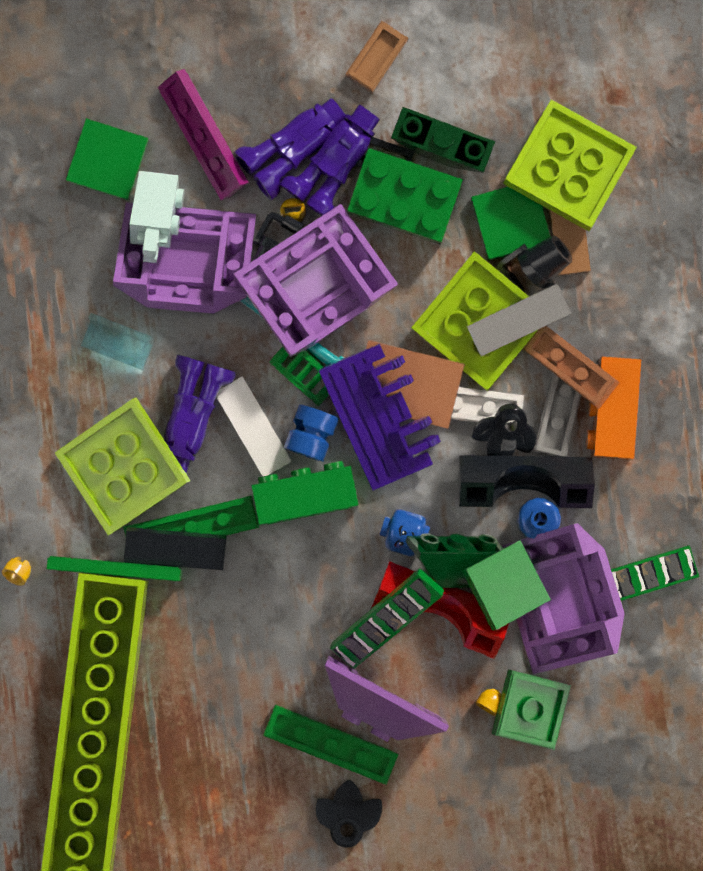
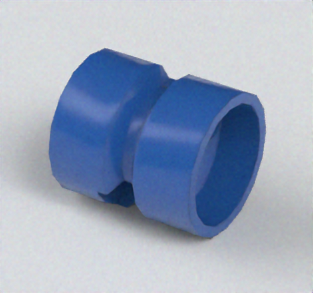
(311, 432)

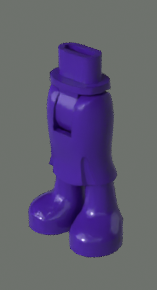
(292, 143)
(335, 160)
(191, 413)

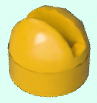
(293, 202)
(17, 571)
(489, 701)

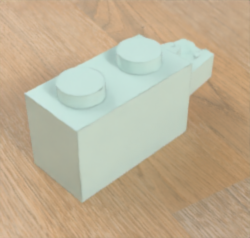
(154, 212)

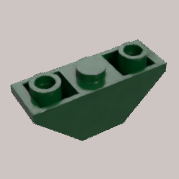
(442, 141)
(449, 555)

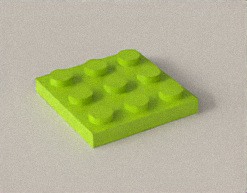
(569, 165)
(467, 298)
(122, 466)

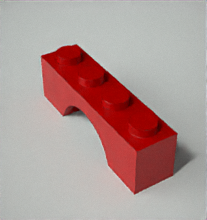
(455, 606)

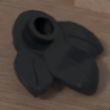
(505, 437)
(348, 809)

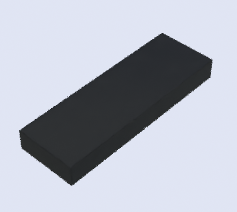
(174, 548)

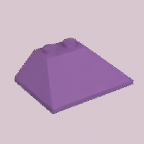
(196, 267)
(316, 281)
(584, 608)
(378, 707)

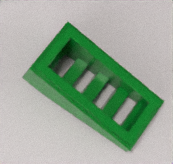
(276, 363)

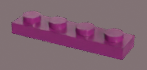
(202, 134)

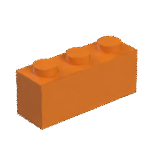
(616, 419)

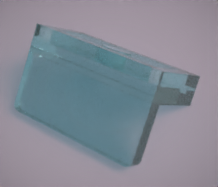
(117, 341)

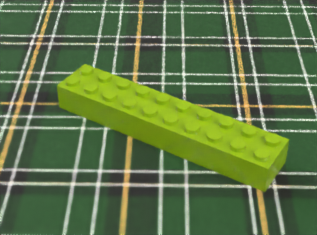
(95, 723)

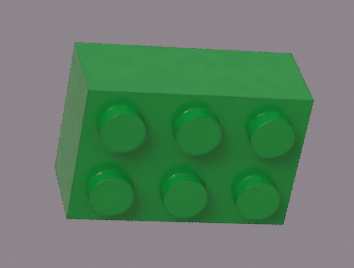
(404, 196)
(304, 494)

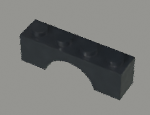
(563, 479)

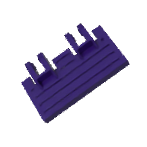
(375, 419)

